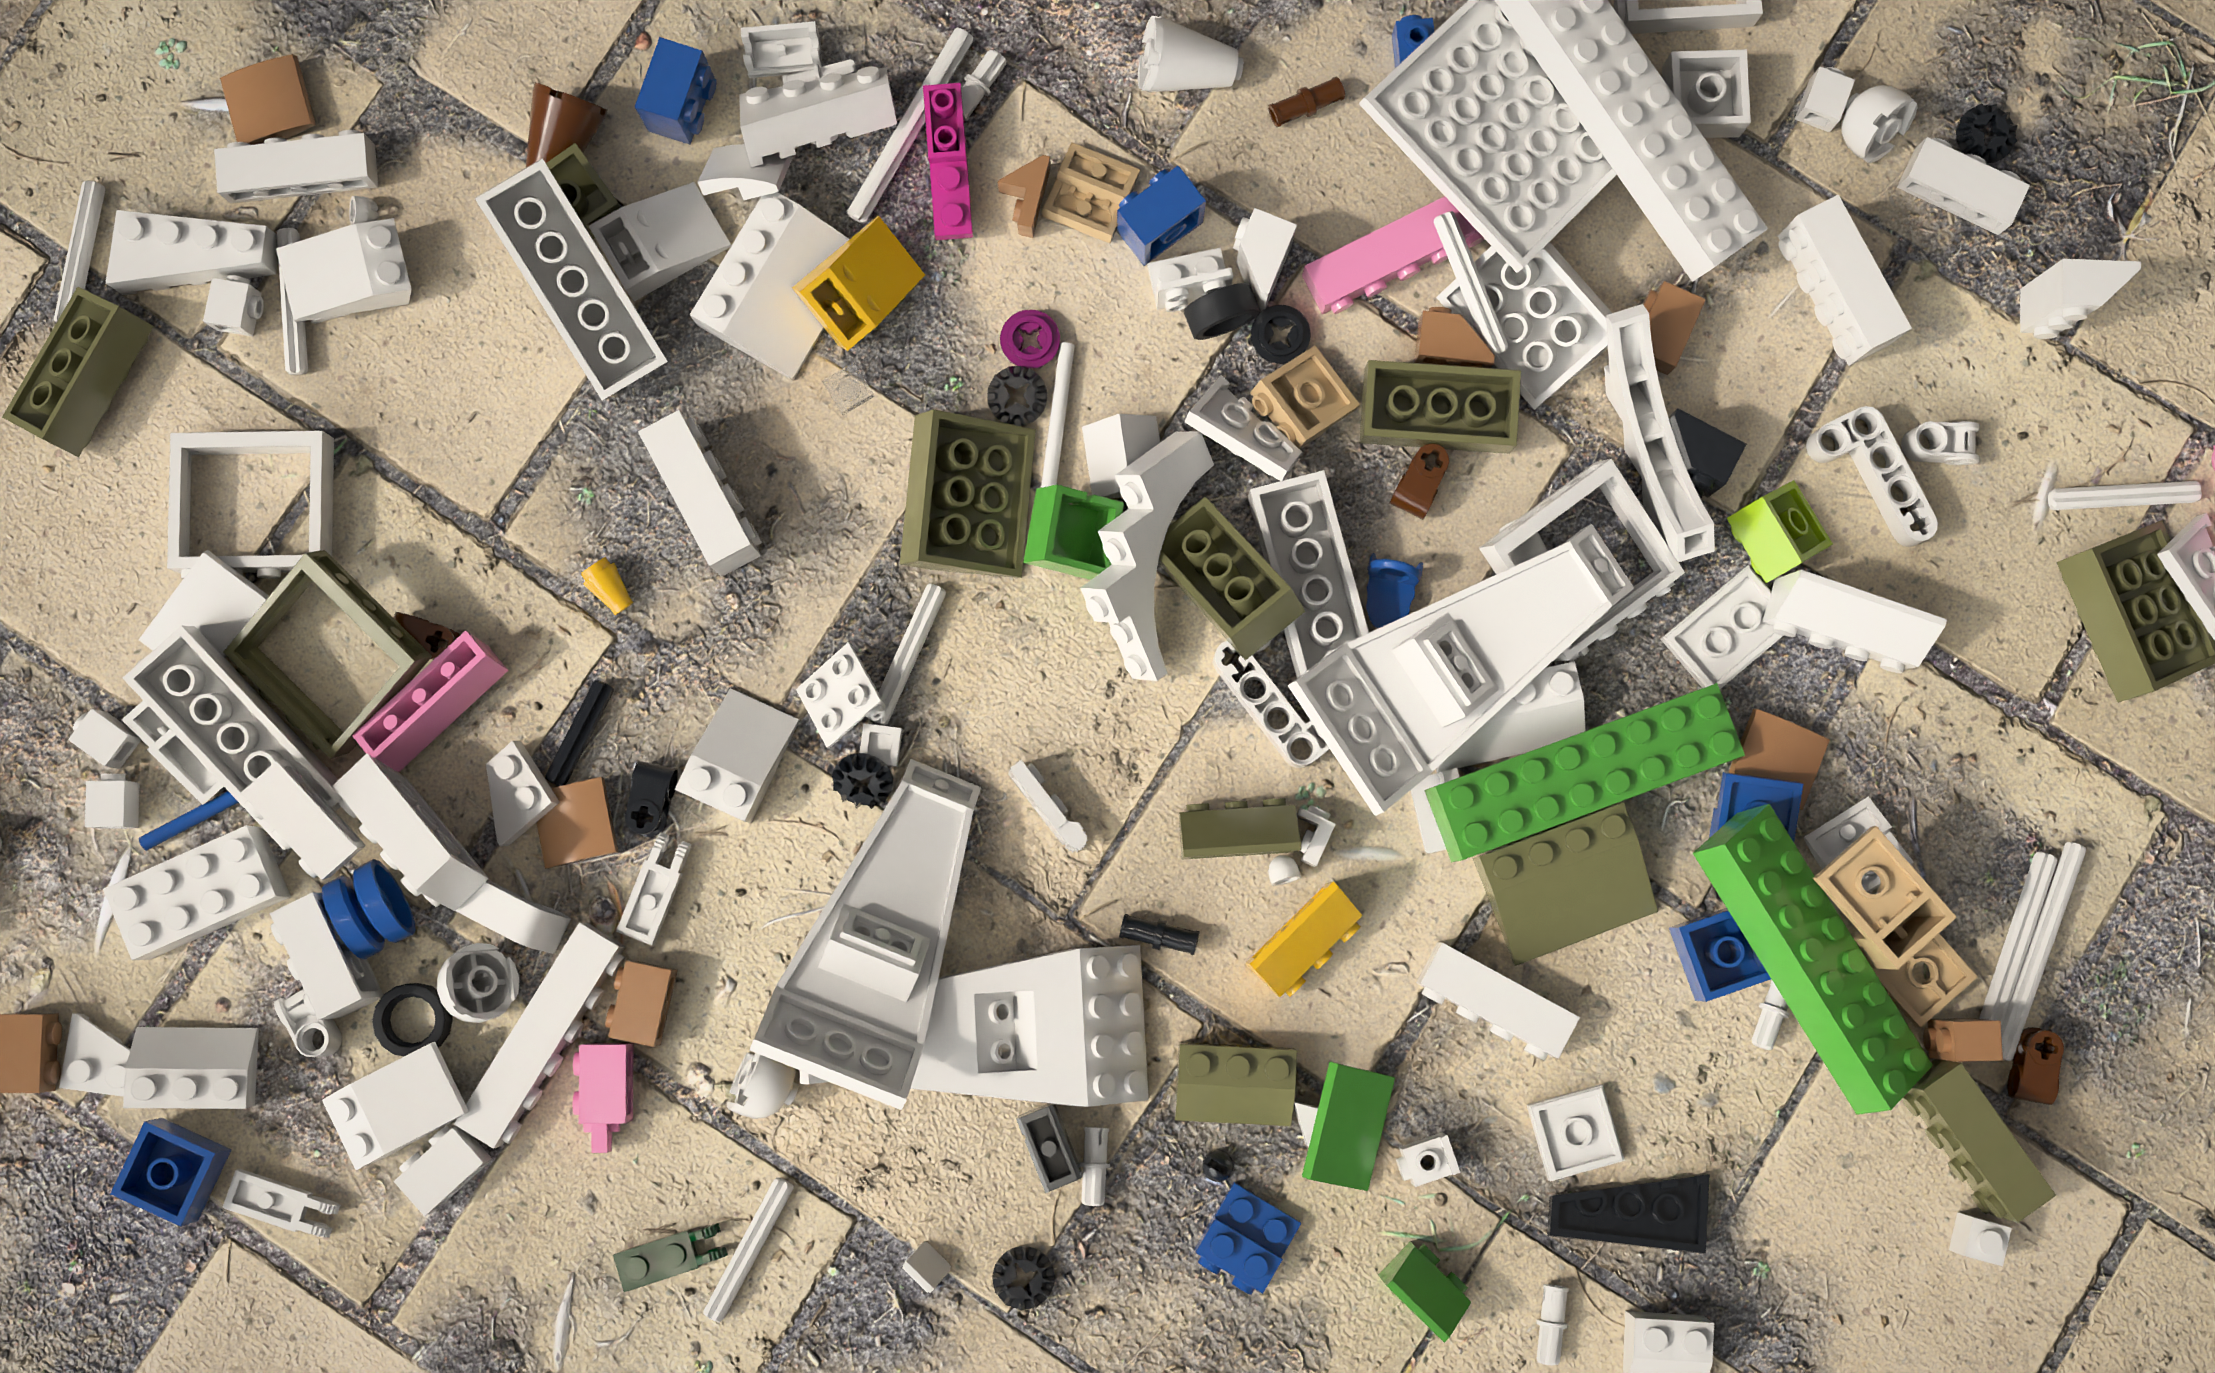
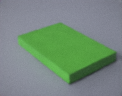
(1348, 1126)

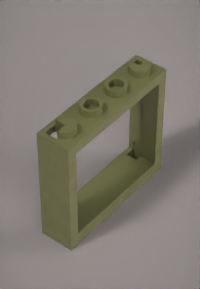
(363, 610)

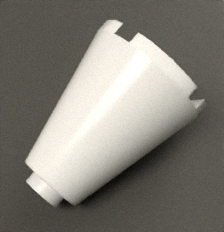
(1184, 59)

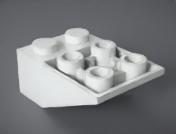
(659, 238)

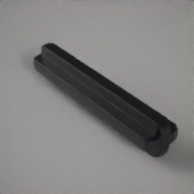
(579, 733)

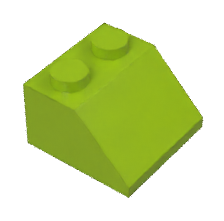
(1779, 531)

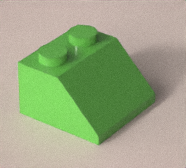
(1426, 1290)

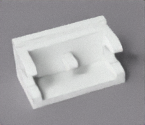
(781, 49)

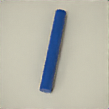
(187, 820)

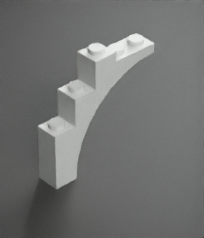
(1649, 439)
(1133, 543)

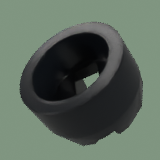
(1222, 1158)

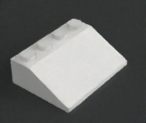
(752, 291)
(1546, 316)

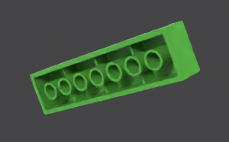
(1584, 773)
(1813, 960)

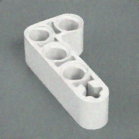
(1877, 479)
(1271, 700)
(516, 917)

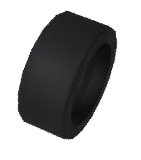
(1221, 311)
(385, 1006)

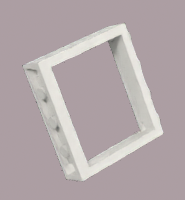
(1739, 15)
(184, 445)
(1637, 523)

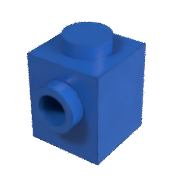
(1409, 35)

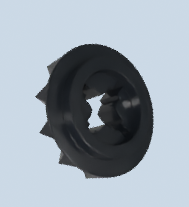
(1972, 140)
(1280, 317)
(1035, 395)
(859, 767)
(1029, 1260)

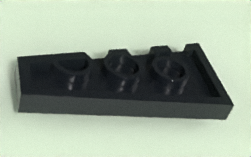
(1642, 1215)

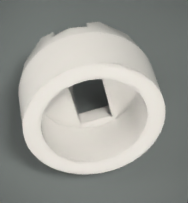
(362, 210)
(1283, 870)

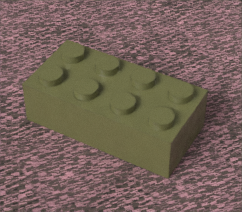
(1440, 406)
(1227, 579)
(1977, 1142)

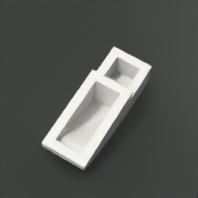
(172, 753)

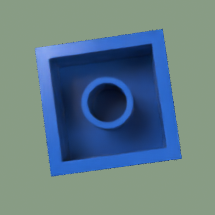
(675, 91)
(1160, 214)
(1716, 956)
(170, 1171)

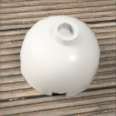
(1874, 120)
(477, 983)
(762, 1087)

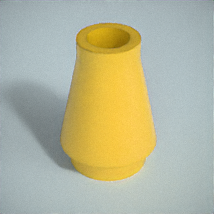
(607, 585)

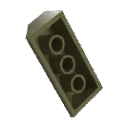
(78, 371)

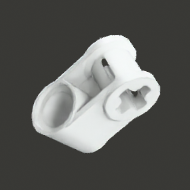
(1949, 443)
(303, 1025)

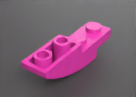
(948, 161)

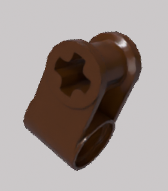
(1418, 486)
(426, 632)
(2036, 1072)

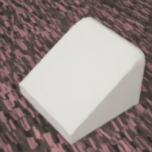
(1306, 1117)
(926, 1266)

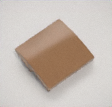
(268, 100)
(1780, 751)
(578, 825)

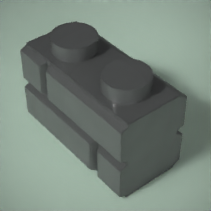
(1049, 1147)

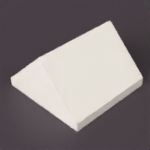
(1115, 445)

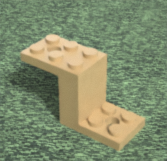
(1897, 925)

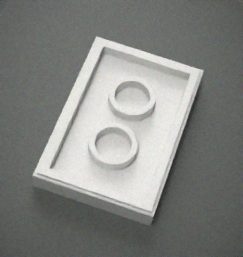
(210, 599)
(1724, 631)

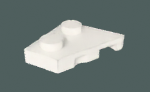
(517, 792)
(93, 1059)

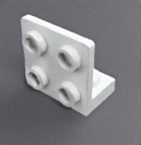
(1187, 278)

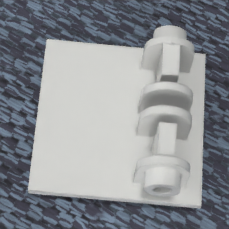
(840, 695)

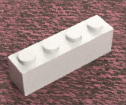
(296, 167)
(1497, 1000)

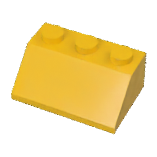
(1305, 940)

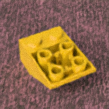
(859, 283)

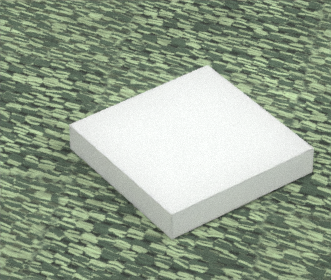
(1575, 1132)

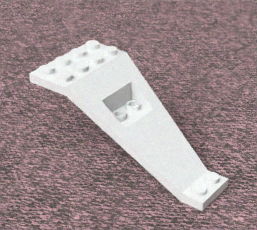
(1432, 679)
(870, 966)
(1063, 1030)

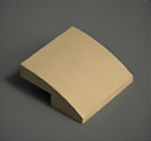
(1089, 192)

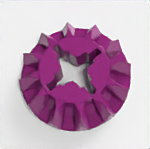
(1029, 322)

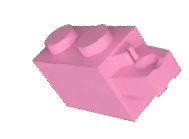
(604, 1090)

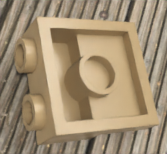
(1304, 397)

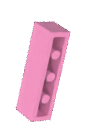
(430, 702)

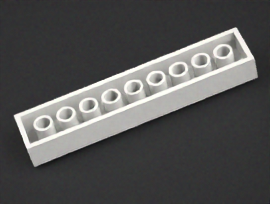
(1639, 128)

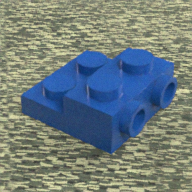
(1746, 792)
(1246, 1239)

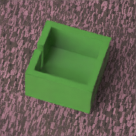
(1066, 534)

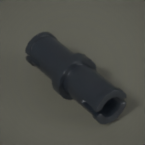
(1159, 934)

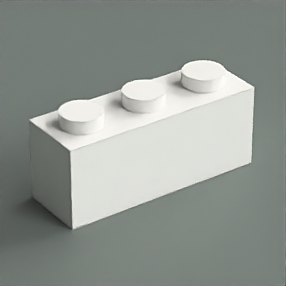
(1963, 185)
(302, 820)

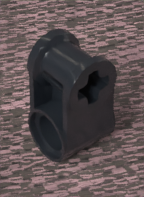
(650, 793)

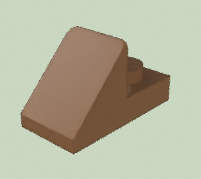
(1030, 184)

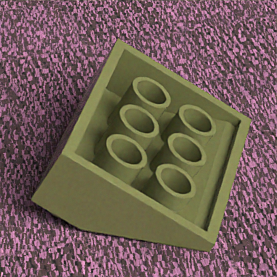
(967, 495)
(2136, 613)
(1567, 883)

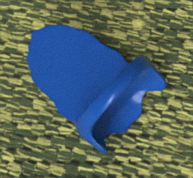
(1390, 589)

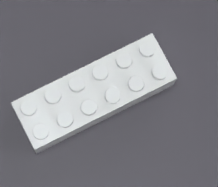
(571, 279)
(1308, 551)
(222, 717)

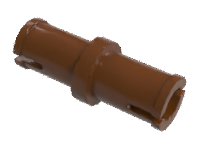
(1306, 101)

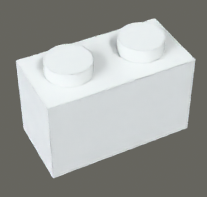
(442, 1169)

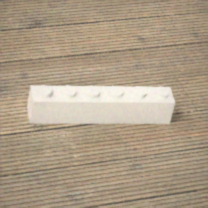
(540, 1035)

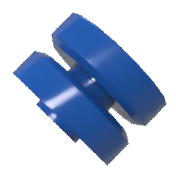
(368, 909)

